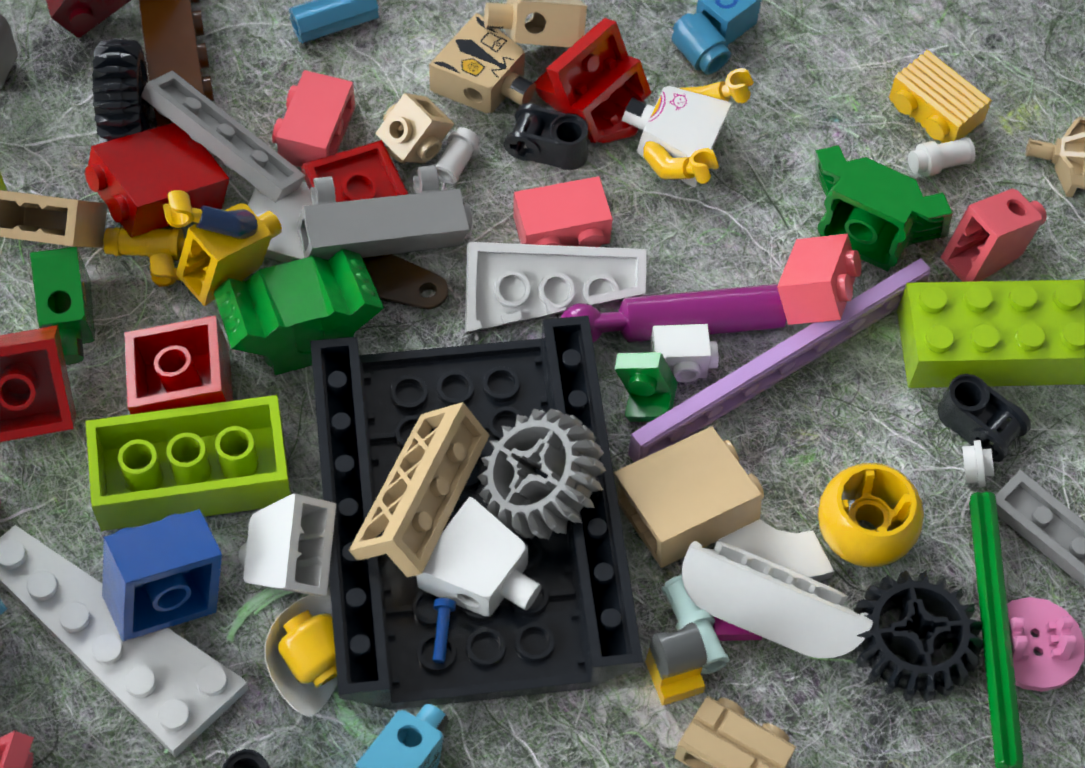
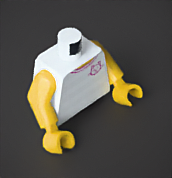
(686, 126)

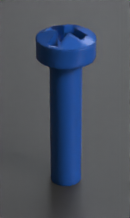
(444, 607)

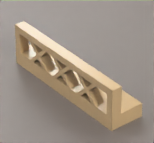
(422, 489)

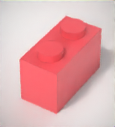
(314, 118)
(564, 214)
(819, 279)

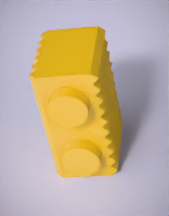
(939, 98)

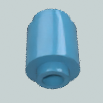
(700, 43)

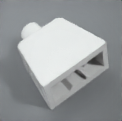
(290, 545)
(479, 563)

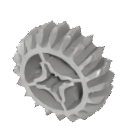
(556, 447)

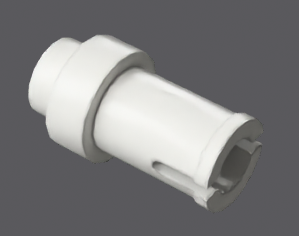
(932, 157)

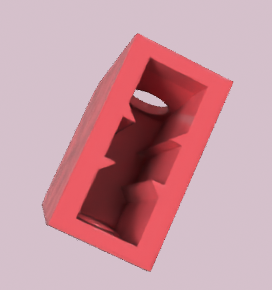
(1001, 221)

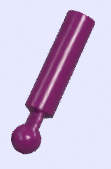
(722, 309)

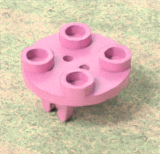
(1058, 643)

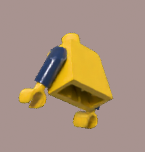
(216, 247)

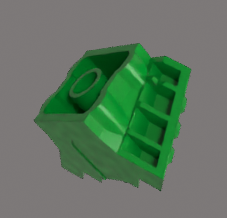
(877, 207)
(295, 304)

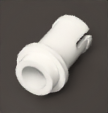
(461, 147)

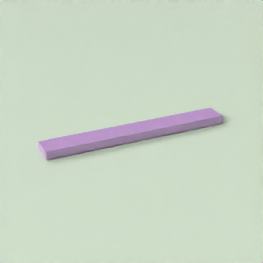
(774, 365)

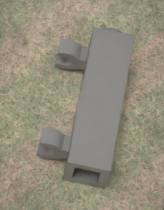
(385, 223)

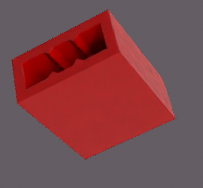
(141, 170)

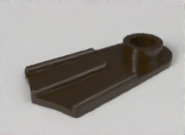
(404, 282)

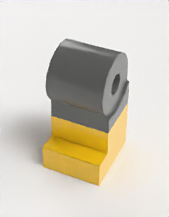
(677, 663)

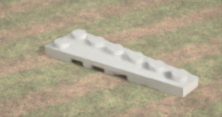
(156, 676)

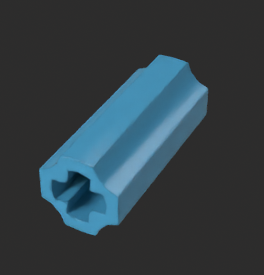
(329, 16)

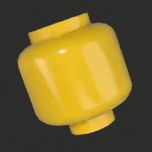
(310, 648)

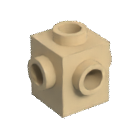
(414, 129)

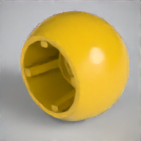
(882, 498)

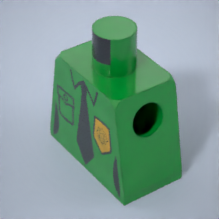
(64, 298)

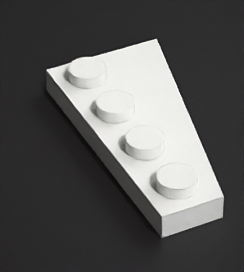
(535, 281)

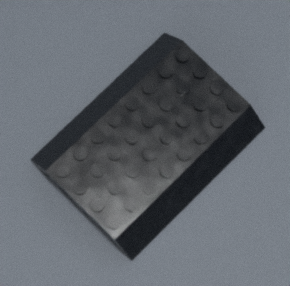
(383, 624)

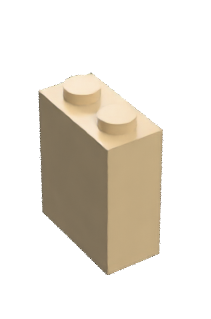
(52, 219)
(688, 495)

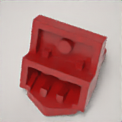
(596, 83)

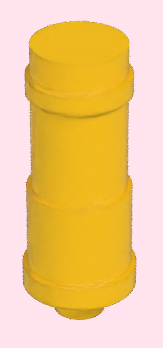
(119, 243)

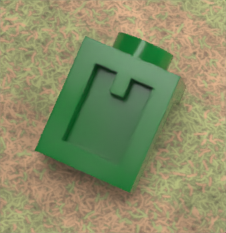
(648, 383)

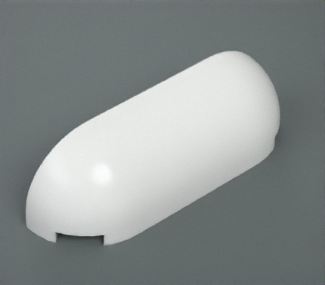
(772, 601)

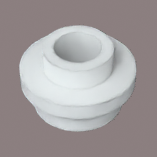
(977, 463)

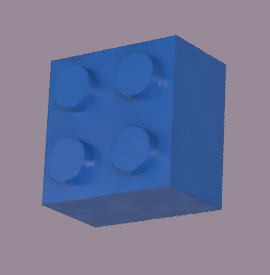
(161, 574)

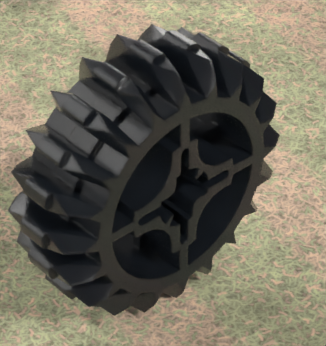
(117, 89)
(948, 625)

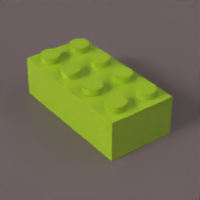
(994, 331)
(187, 460)

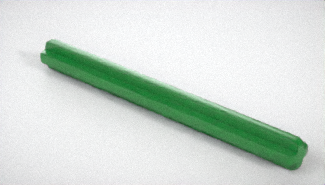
(996, 632)

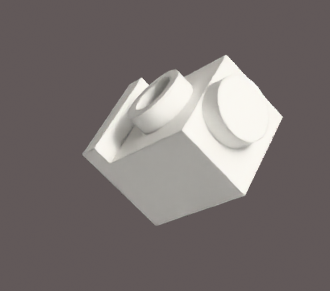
(686, 350)

